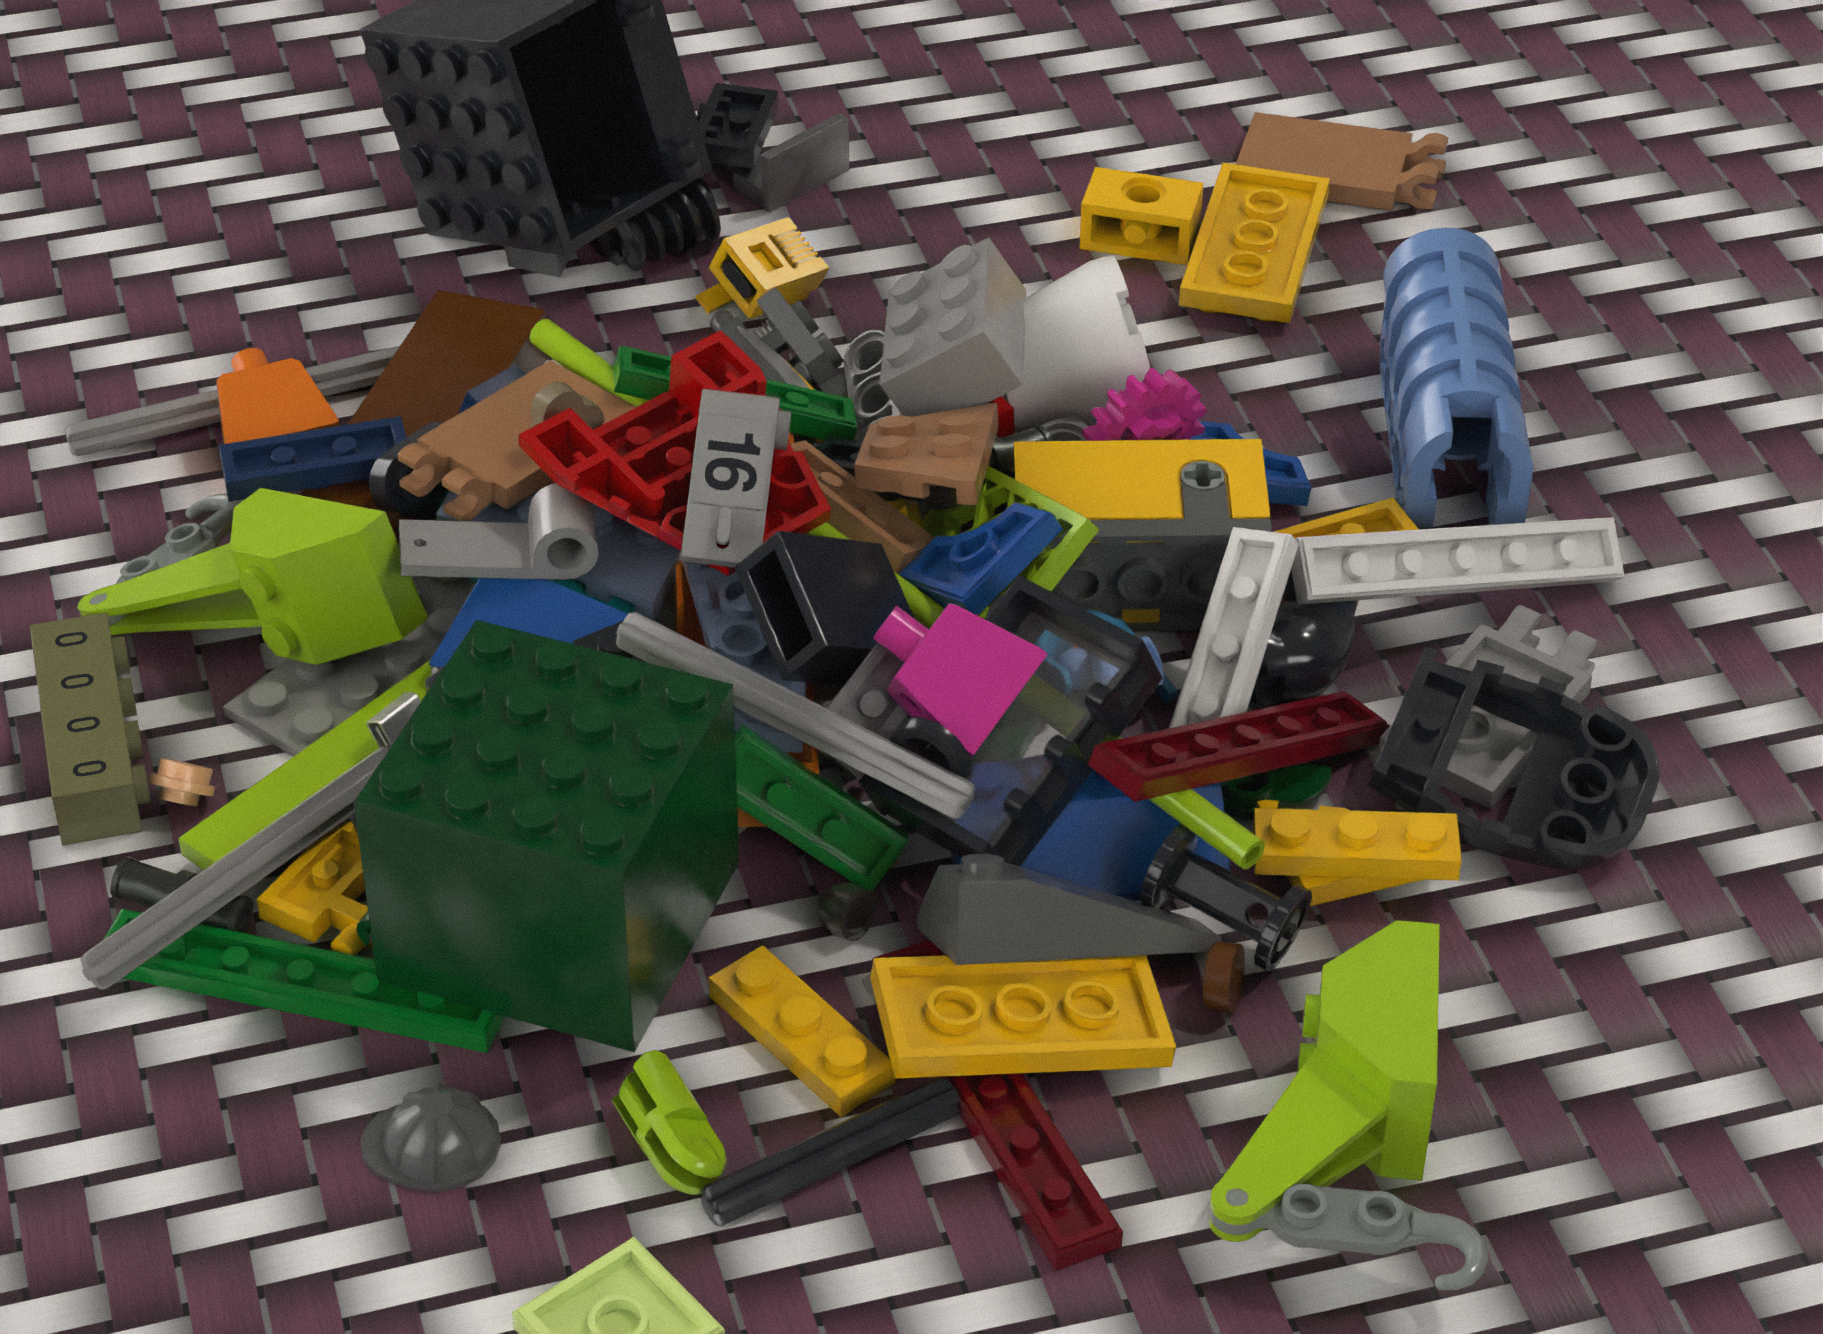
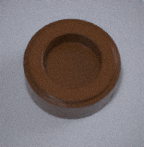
(1223, 976)

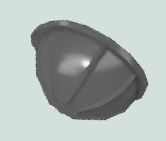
(432, 1140)

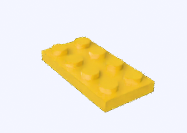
(1254, 243)
(1020, 1016)

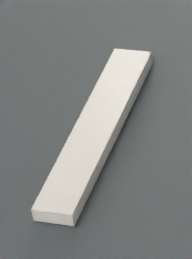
(1455, 560)

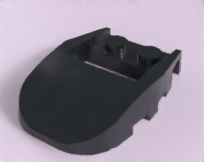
(1580, 787)

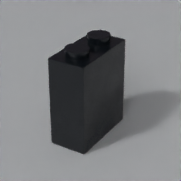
(819, 602)

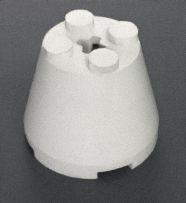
(1077, 346)

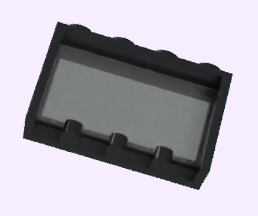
(1044, 740)

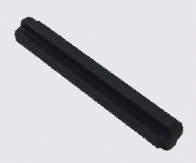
(830, 1151)

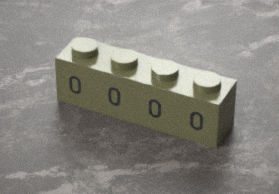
(86, 728)

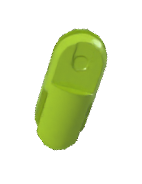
(670, 1124)

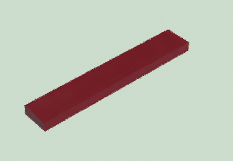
(1237, 745)
(1032, 1160)

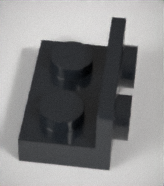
(736, 123)

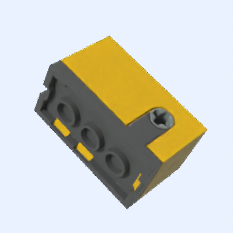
(1159, 516)

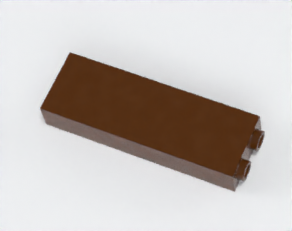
(444, 355)

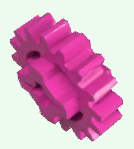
(1149, 410)

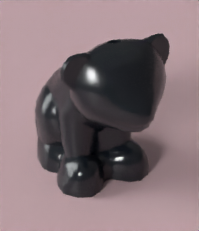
(1304, 650)

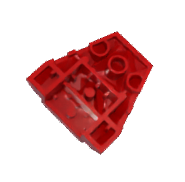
(645, 457)

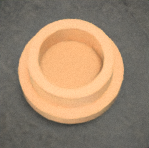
(182, 782)

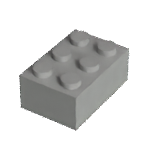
(954, 333)

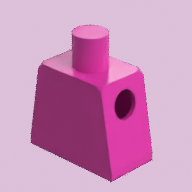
(957, 670)

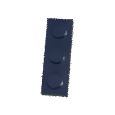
(307, 457)

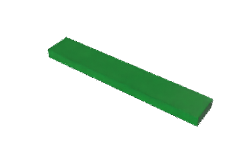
(308, 984)

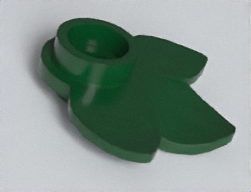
(1287, 785)

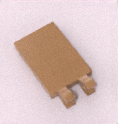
(1363, 163)
(479, 448)

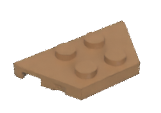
(928, 451)

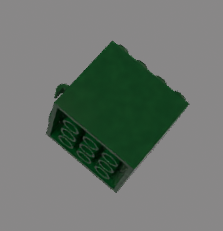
(550, 833)

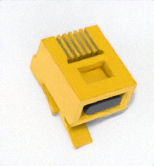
(758, 262)

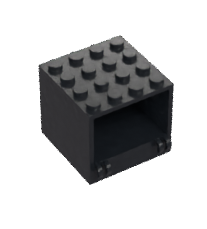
(535, 115)

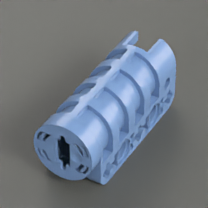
(1451, 374)

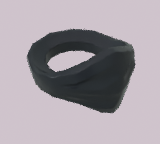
(952, 755)

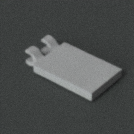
(1491, 748)

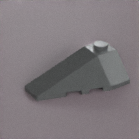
(1015, 914)

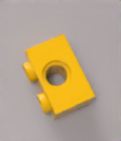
(1141, 215)

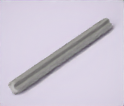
(203, 408)
(801, 717)
(227, 877)

